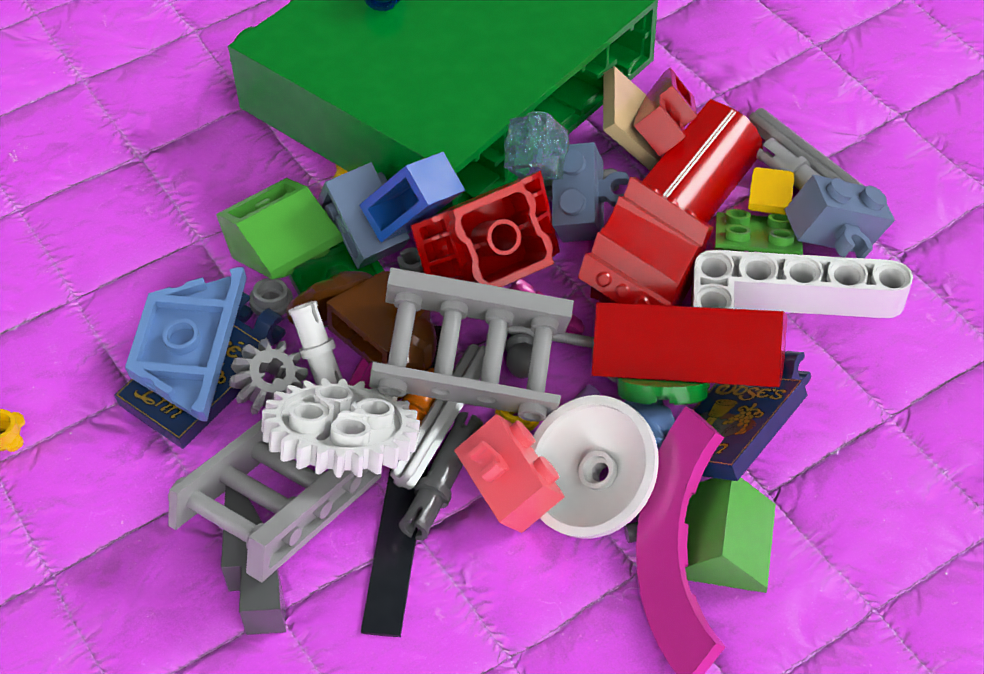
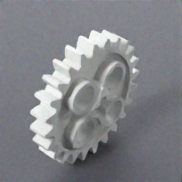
(340, 427)

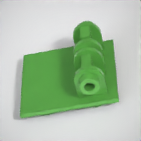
(746, 232)

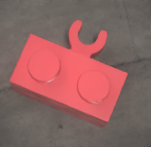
(510, 473)

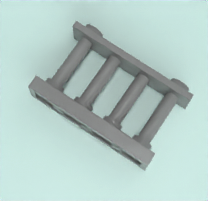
(456, 301)
(294, 519)

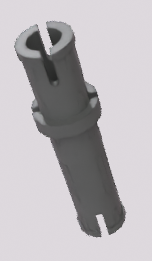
(435, 489)

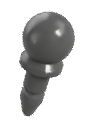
(519, 354)

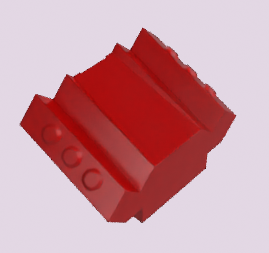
(491, 235)
(645, 250)

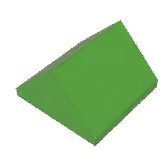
(729, 535)

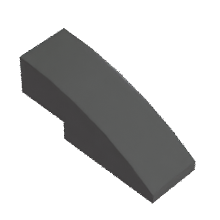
(260, 603)

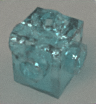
(536, 145)

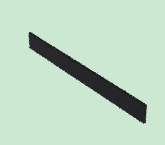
(391, 561)

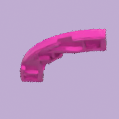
(662, 548)

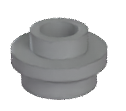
(270, 294)

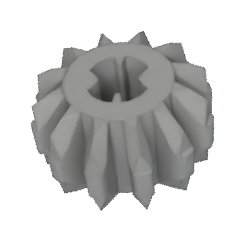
(252, 369)

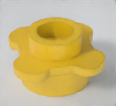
(11, 426)

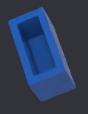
(411, 195)

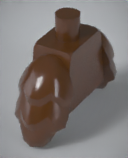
(357, 314)

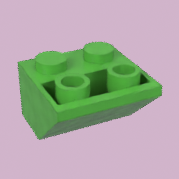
(278, 229)

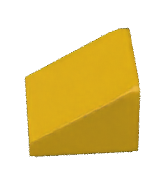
(770, 190)

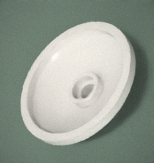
(579, 444)

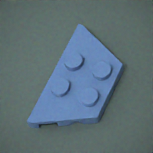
(186, 340)

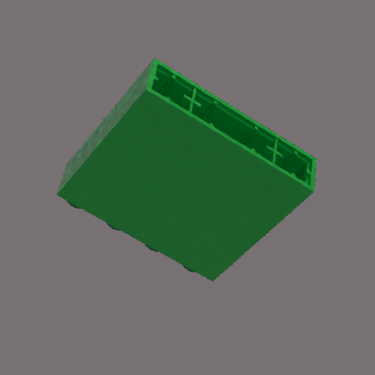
(434, 75)

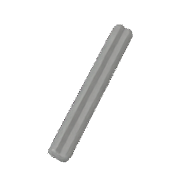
(771, 127)
(437, 423)

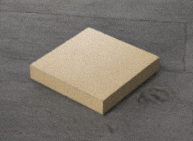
(620, 108)

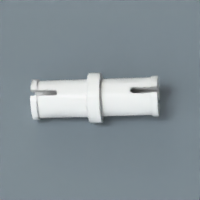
(315, 343)

